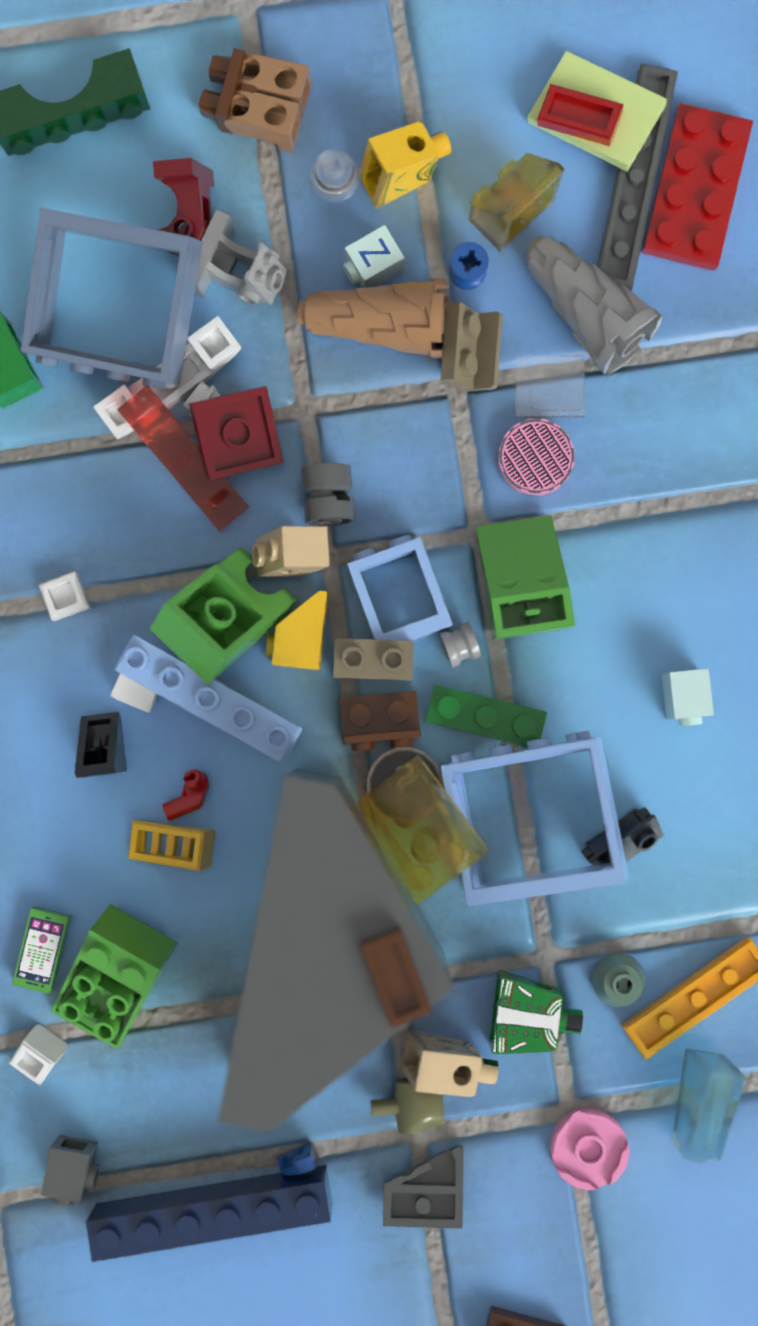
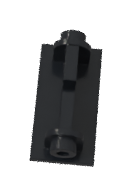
(638, 833)

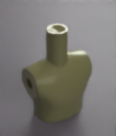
(412, 1109)

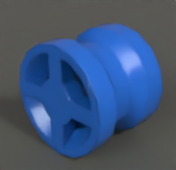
(467, 275)

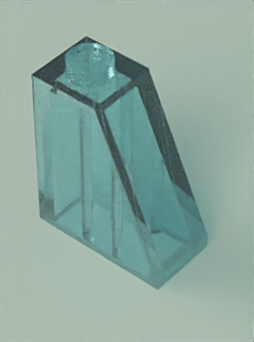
(706, 1105)

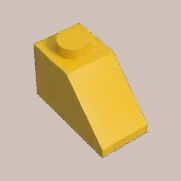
(300, 636)

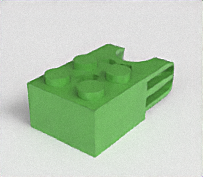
(219, 617)

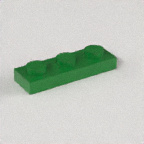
(484, 716)

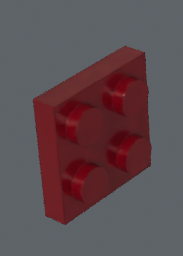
(236, 433)

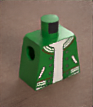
(529, 1016)

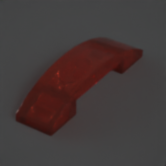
(181, 457)

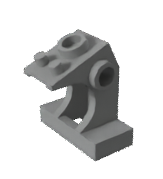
(219, 259)

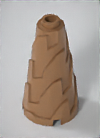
(391, 316)

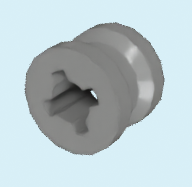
(460, 644)

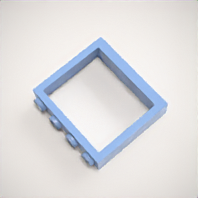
(613, 873)

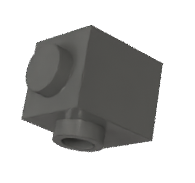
(70, 1170)

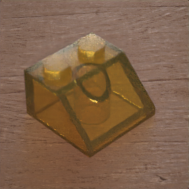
(515, 198)

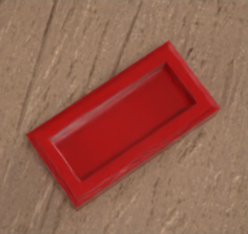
(580, 115)

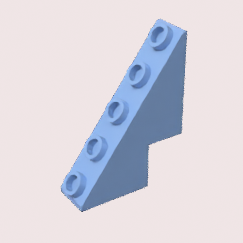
(212, 702)

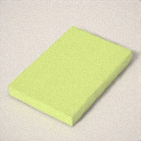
(638, 118)

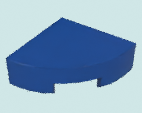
(297, 1160)

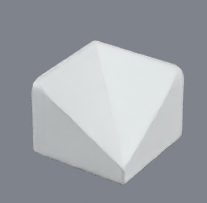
(133, 694)

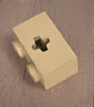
(291, 551)

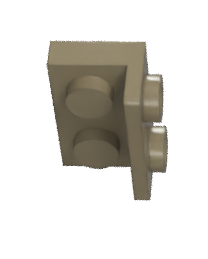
(471, 348)
(373, 659)

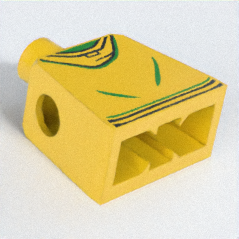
(401, 161)

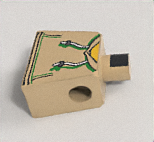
(445, 1065)

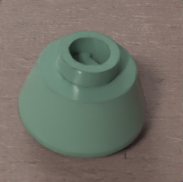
(617, 970)

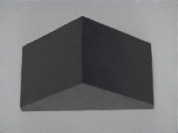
(100, 746)

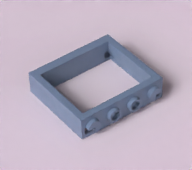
(44, 288)

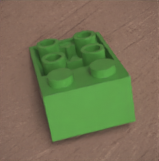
(524, 578)
(113, 976)

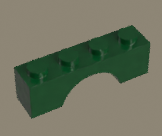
(110, 95)

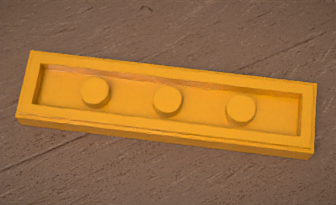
(694, 998)

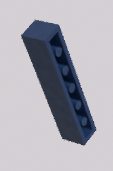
(208, 1213)

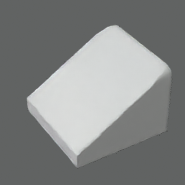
(38, 1054)

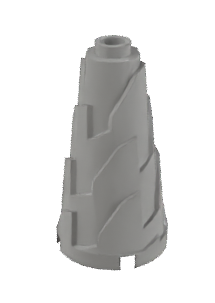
(603, 315)

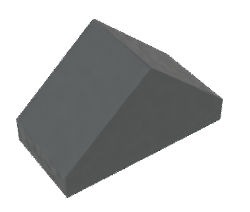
(307, 987)

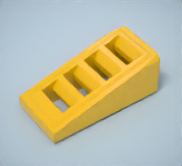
(202, 849)

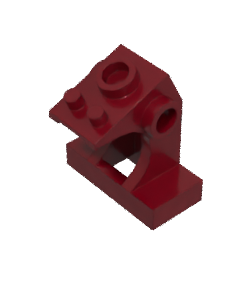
(191, 186)

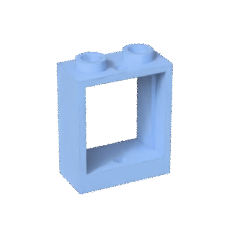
(398, 548)

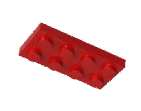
(697, 186)

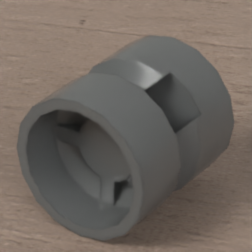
(327, 493)

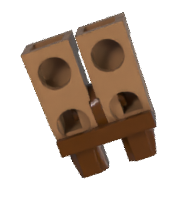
(258, 97)

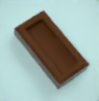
(395, 977)

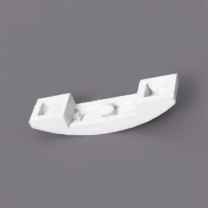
(204, 356)

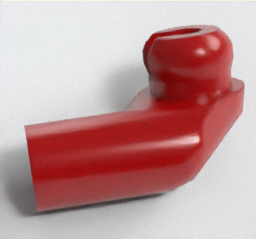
(192, 795)

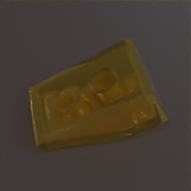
(421, 830)

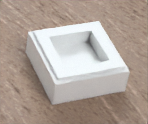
(64, 596)

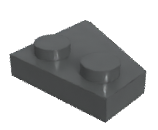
(427, 1193)

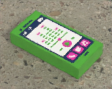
(41, 950)

